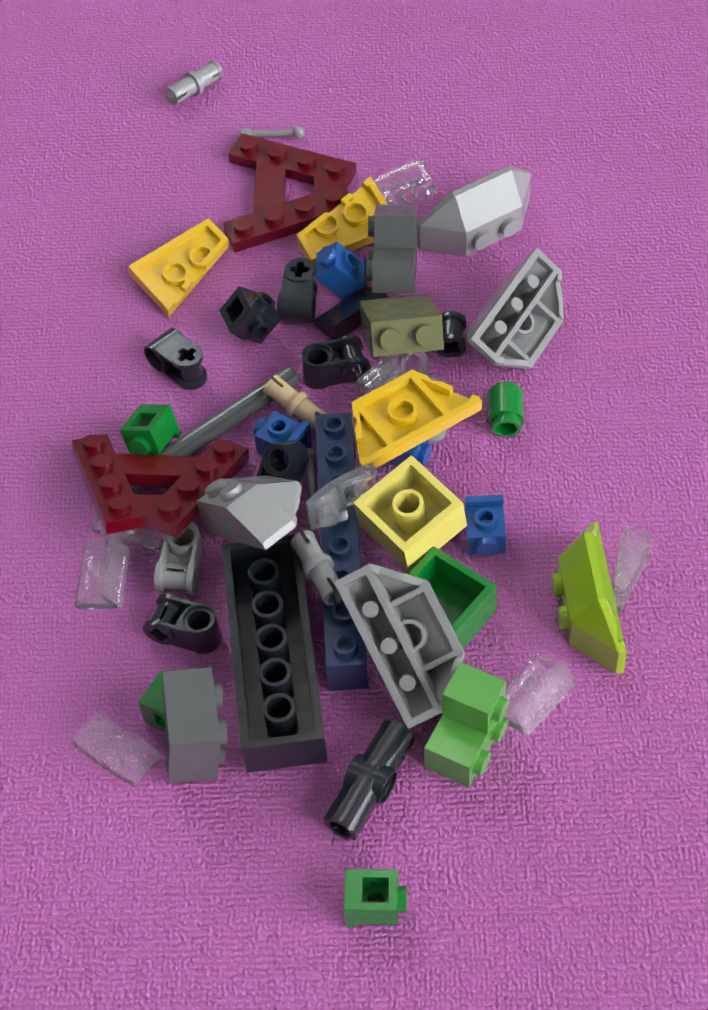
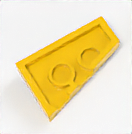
(344, 223)
(179, 265)

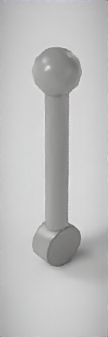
(297, 132)
(310, 472)

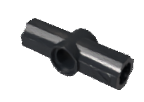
(369, 779)

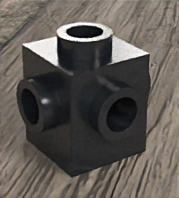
(250, 314)

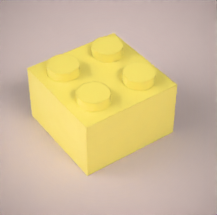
(410, 513)

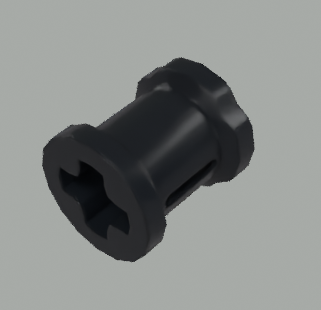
(453, 328)

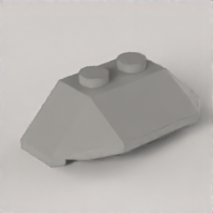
(477, 214)
(520, 314)
(250, 509)
(404, 636)

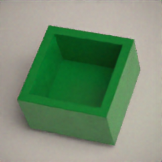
(463, 594)

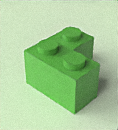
(469, 724)

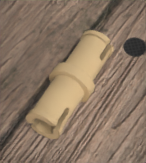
(295, 403)

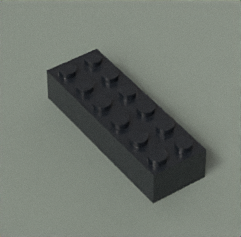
(273, 657)

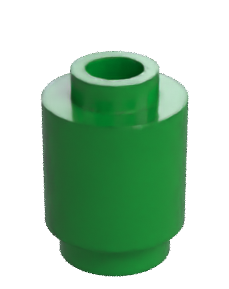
(505, 409)

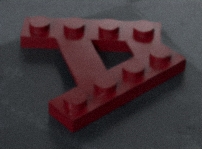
(274, 163)
(112, 473)

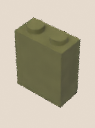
(401, 325)

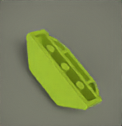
(589, 600)

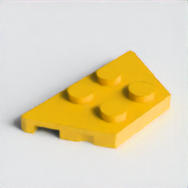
(406, 415)

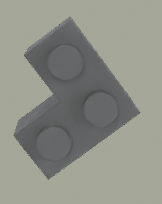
(394, 256)
(192, 728)

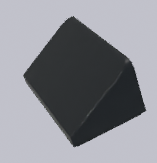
(346, 315)

